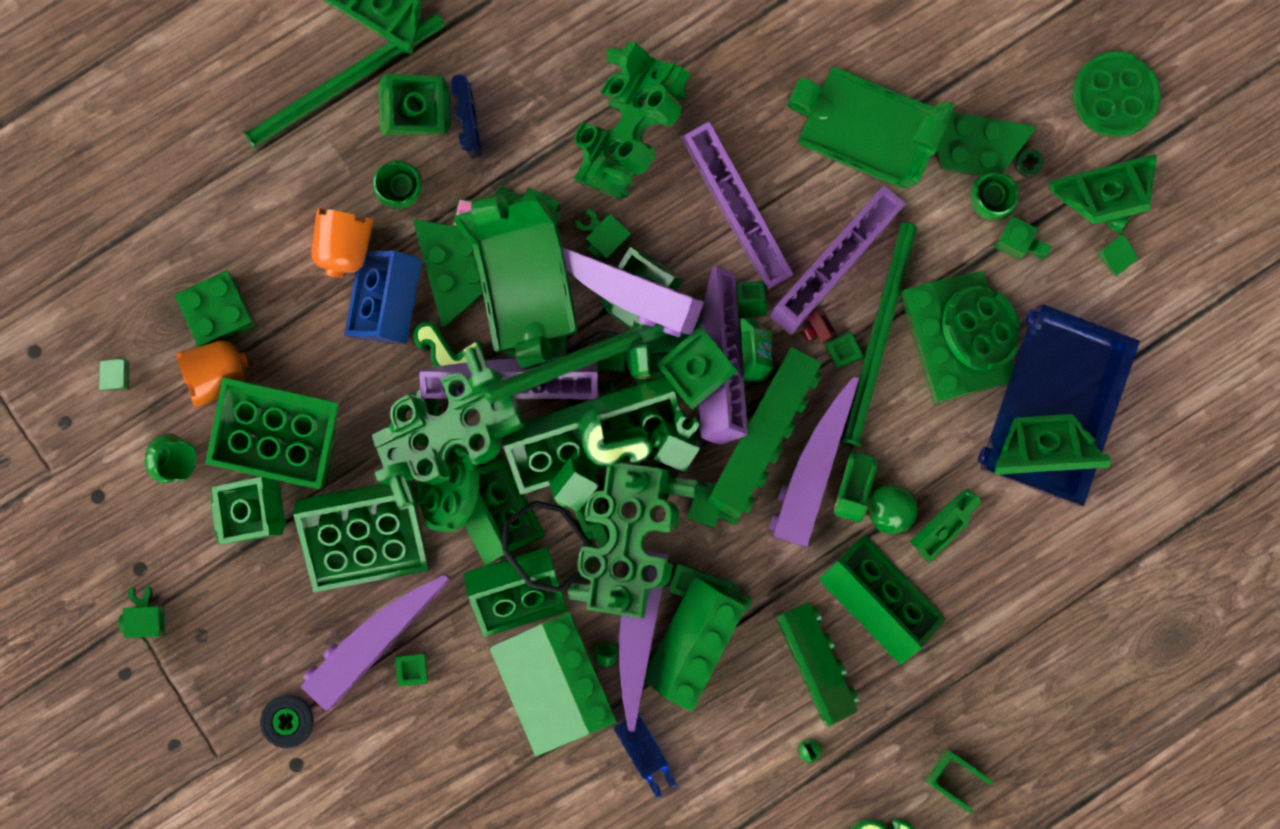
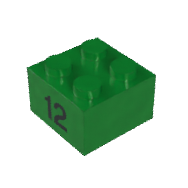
(215, 309)

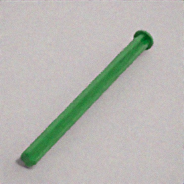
(337, 84)
(879, 335)
(573, 362)

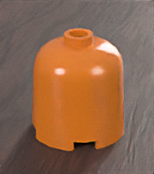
(340, 241)
(207, 365)

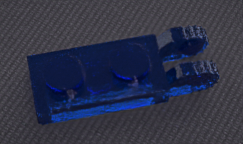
(466, 115)
(644, 754)

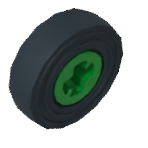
(271, 721)

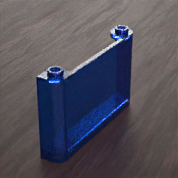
(1063, 370)

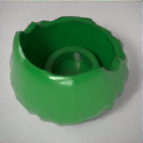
(397, 184)
(994, 196)
(170, 458)
(892, 509)

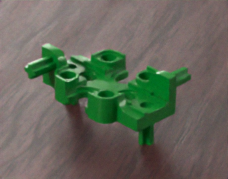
(641, 80)
(398, 441)
(649, 491)

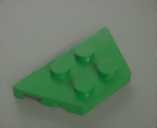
(389, 19)
(980, 144)
(1109, 190)
(450, 268)
(1049, 445)

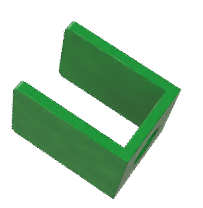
(938, 768)

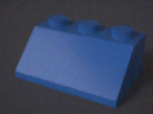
(383, 297)

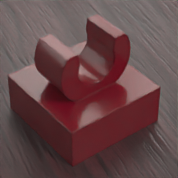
(820, 327)

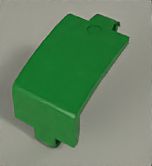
(869, 126)
(521, 274)

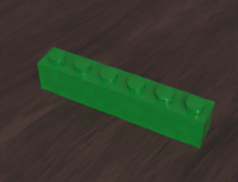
(765, 432)

